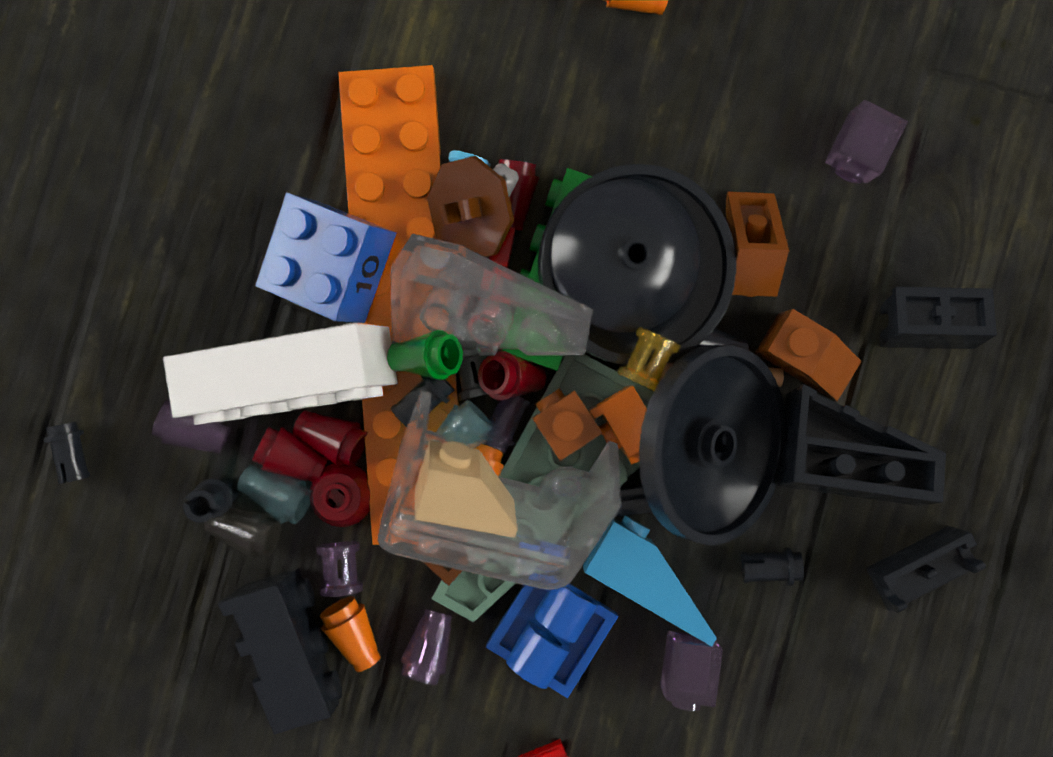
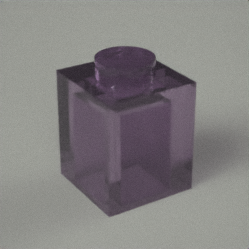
(865, 143)
(690, 671)

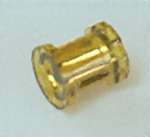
(662, 351)

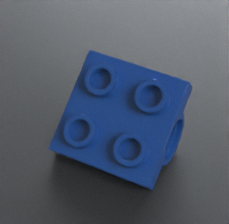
(551, 635)

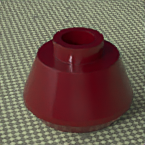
(351, 505)

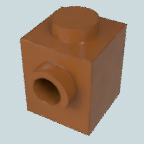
(565, 423)

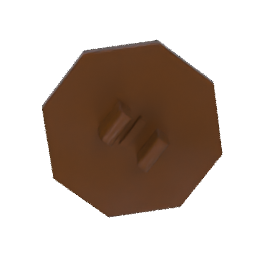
(471, 206)

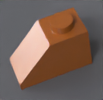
(758, 243)
(809, 353)

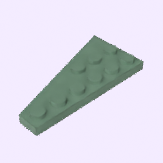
(534, 458)

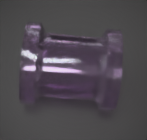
(348, 583)

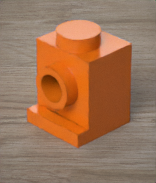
(623, 420)

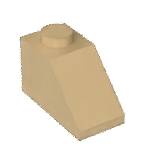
(463, 491)

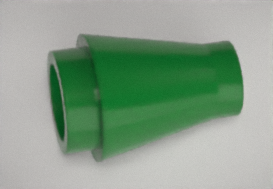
(428, 355)

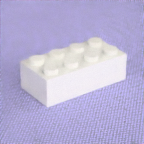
(280, 373)

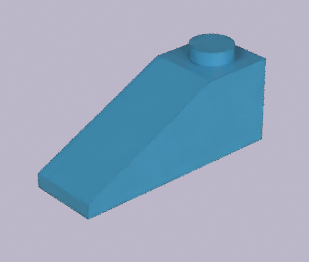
(639, 571)

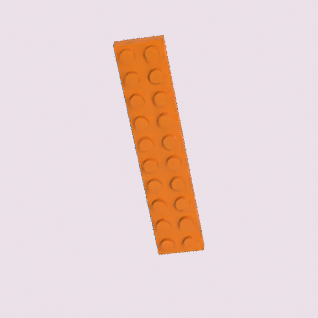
(389, 174)

